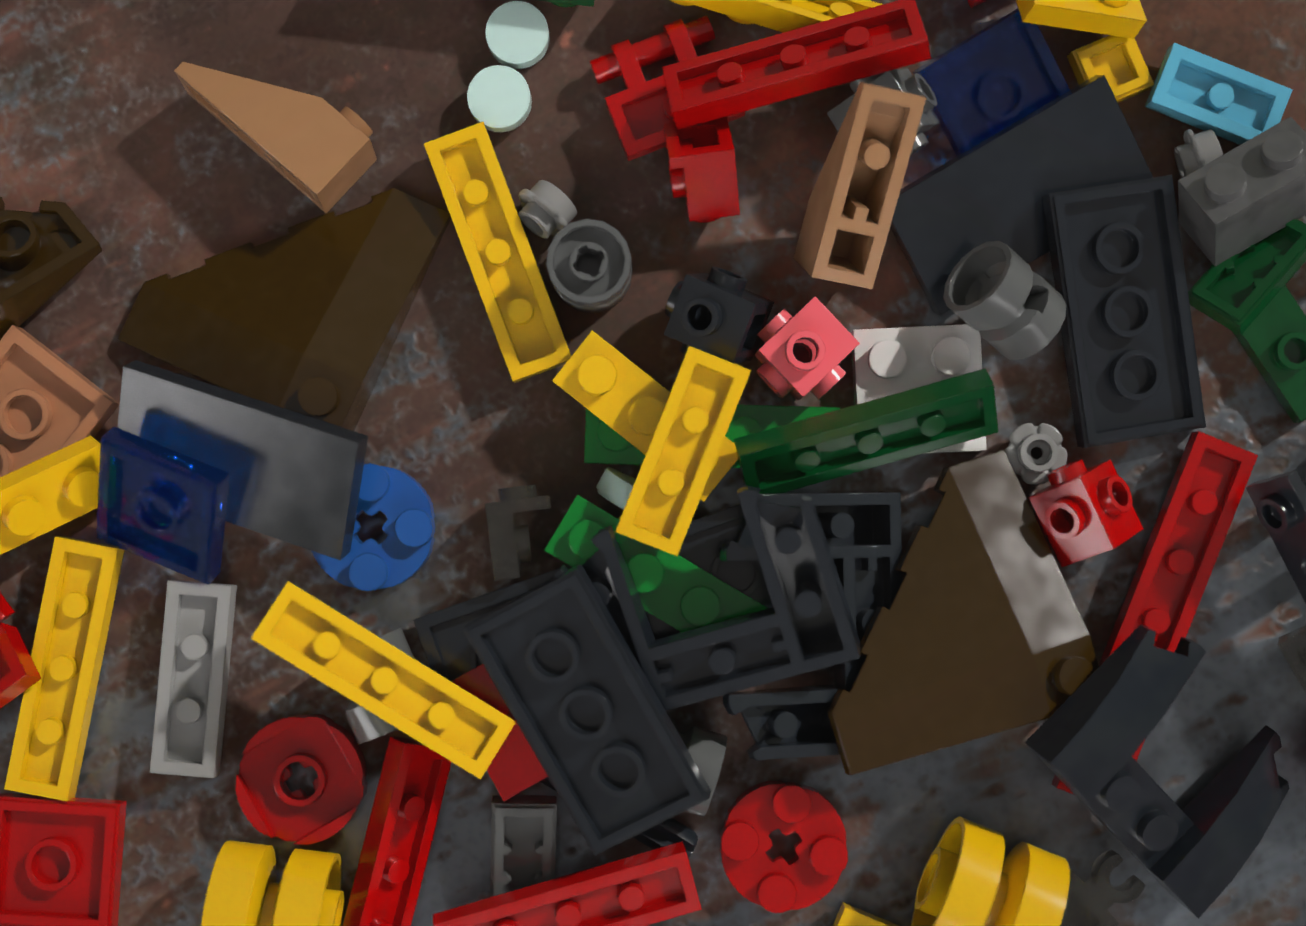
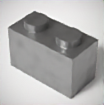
(1246, 192)

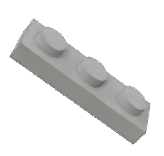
(193, 679)

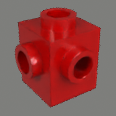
(1085, 511)

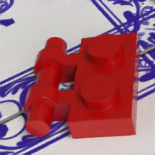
(645, 105)

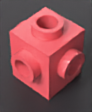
(822, 337)

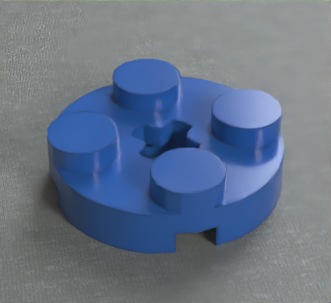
(408, 532)

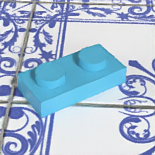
(1216, 95)

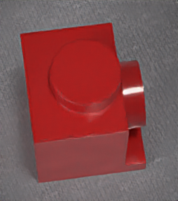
(703, 169)

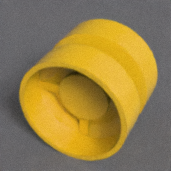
(974, 885)
(247, 893)

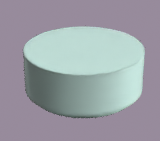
(517, 34)
(499, 98)
(615, 486)

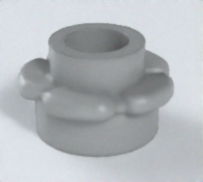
(1197, 151)
(545, 209)
(1019, 452)

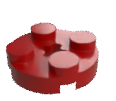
(292, 814)
(776, 882)

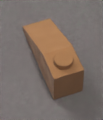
(291, 130)
(859, 187)

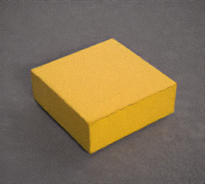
(1117, 60)

